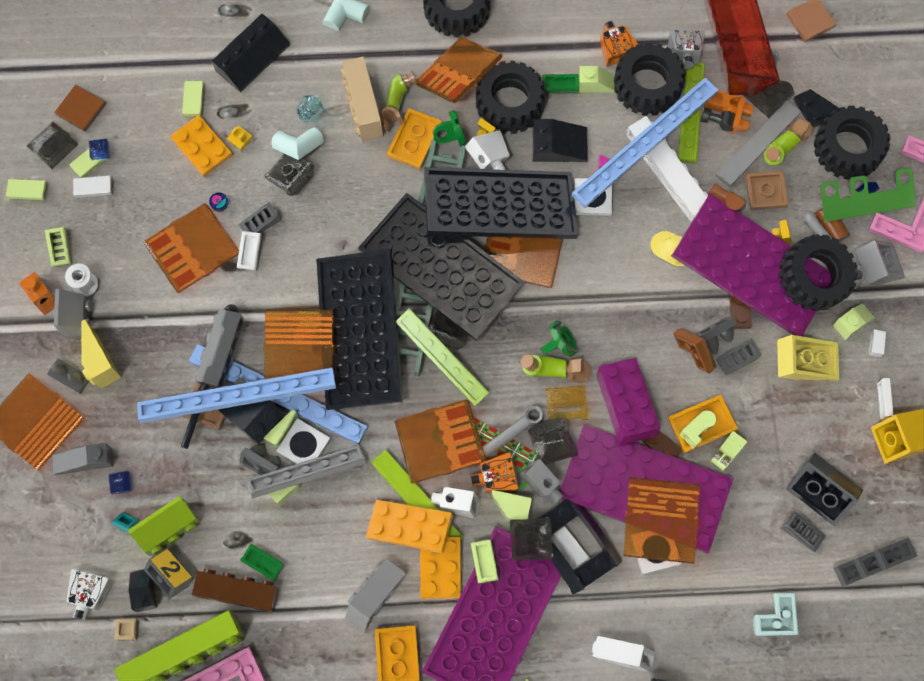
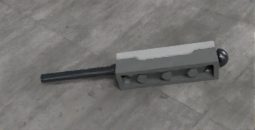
(216, 357)

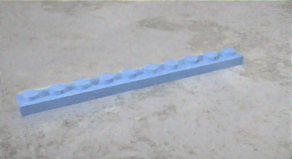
(644, 142)
(236, 395)
(301, 404)

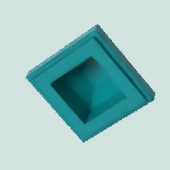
(124, 522)

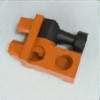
(731, 110)

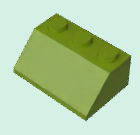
(164, 526)

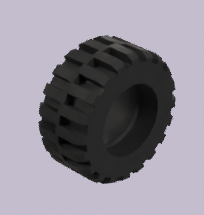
(457, 21)
(649, 58)
(513, 76)
(861, 123)
(836, 259)

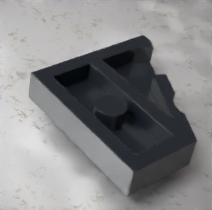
(814, 107)

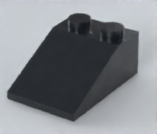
(558, 141)
(254, 418)

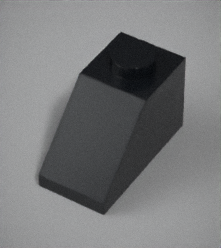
(141, 592)

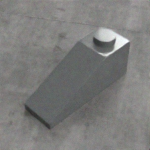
(83, 459)

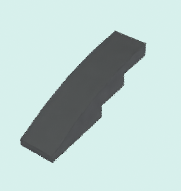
(875, 562)

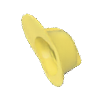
(663, 246)

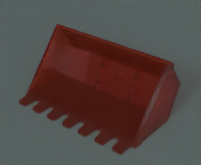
(742, 46)

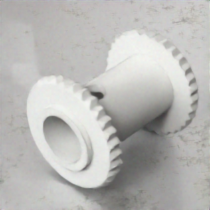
(81, 282)

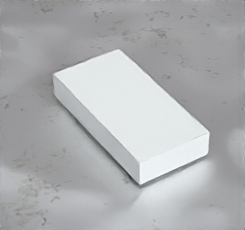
(92, 186)
(249, 250)
(885, 399)
(569, 547)

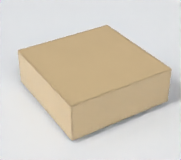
(126, 629)

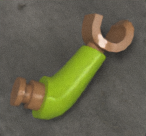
(396, 92)
(784, 144)
(545, 366)

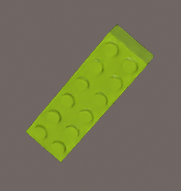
(183, 650)

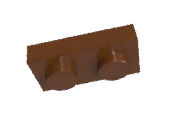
(740, 313)
(663, 444)

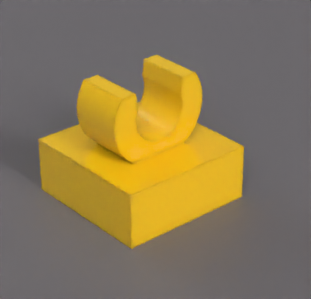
(485, 127)
(239, 138)
(783, 232)

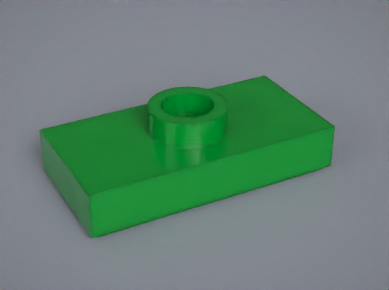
(561, 83)
(262, 562)

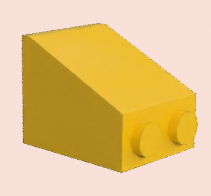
(900, 436)

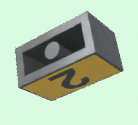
(168, 573)

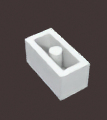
(877, 343)

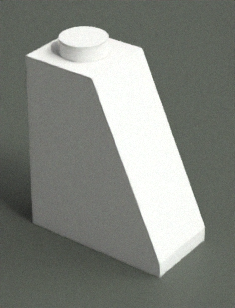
(624, 654)

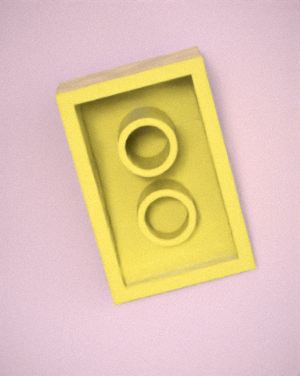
(807, 359)
(96, 360)

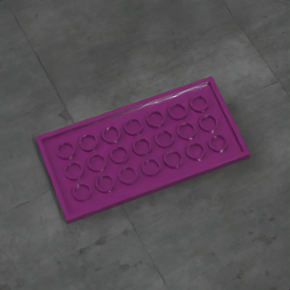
(745, 263)
(602, 472)
(493, 619)

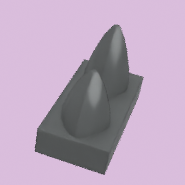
(723, 328)
(68, 376)
(254, 460)

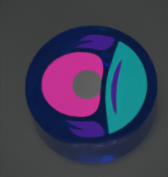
(218, 202)

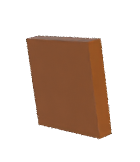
(80, 108)

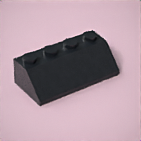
(250, 53)

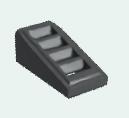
(261, 212)
(749, 359)
(800, 537)

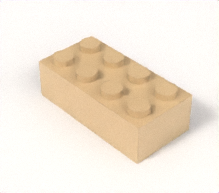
(361, 99)

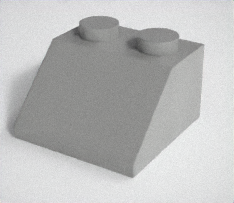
(879, 262)
(70, 311)

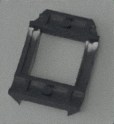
(595, 566)

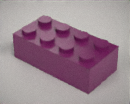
(628, 401)

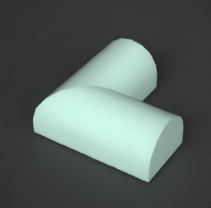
(345, 8)
(298, 146)
(782, 622)

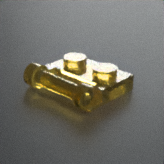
(567, 397)

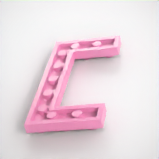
(900, 233)
(240, 664)

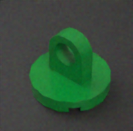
(452, 128)
(562, 338)

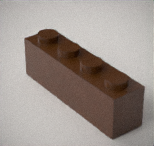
(235, 591)

